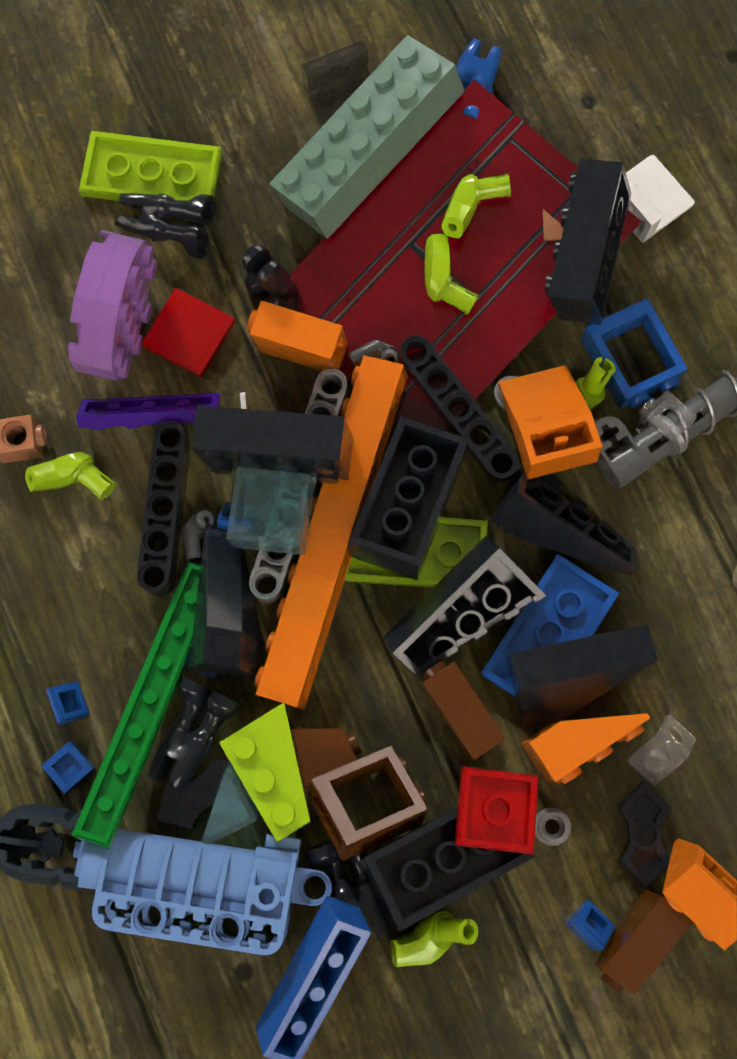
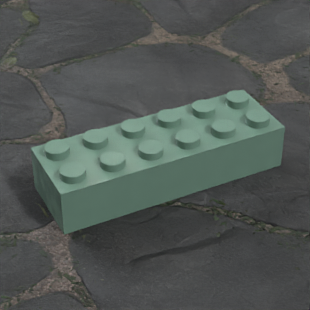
(368, 136)

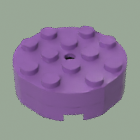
(112, 305)

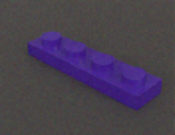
(141, 411)

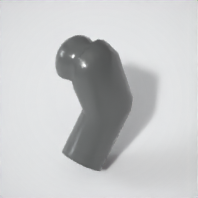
(377, 350)
(193, 533)

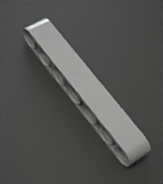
(319, 404)

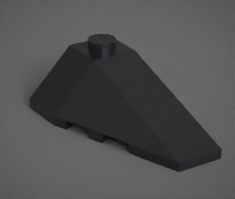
(549, 518)
(226, 618)
(570, 674)

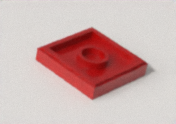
(188, 333)
(497, 810)

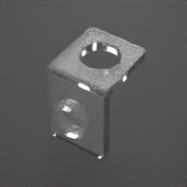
(652, 412)
(663, 752)

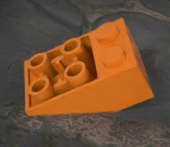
(550, 422)
(568, 744)
(702, 892)

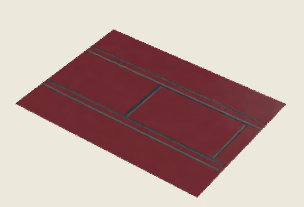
(374, 268)

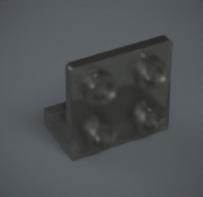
(335, 78)

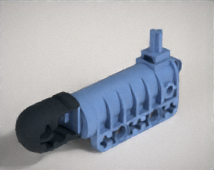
(167, 874)

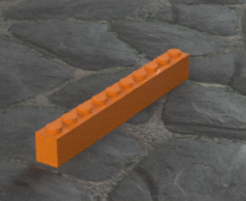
(321, 572)

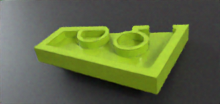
(270, 771)

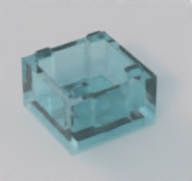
(270, 510)

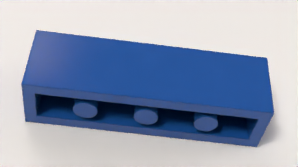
(312, 980)

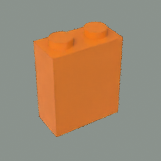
(297, 337)

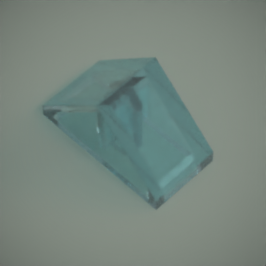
(231, 808)

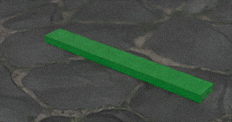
(141, 717)

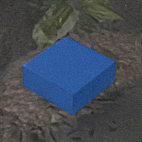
(68, 767)

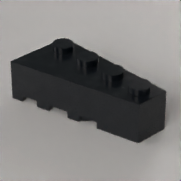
(461, 606)

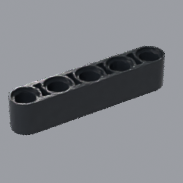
(456, 392)
(158, 493)

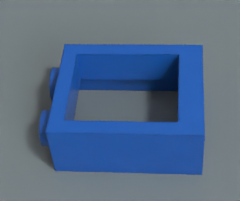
(621, 322)

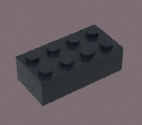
(589, 241)
(273, 441)
(408, 498)
(429, 872)

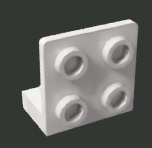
(655, 197)

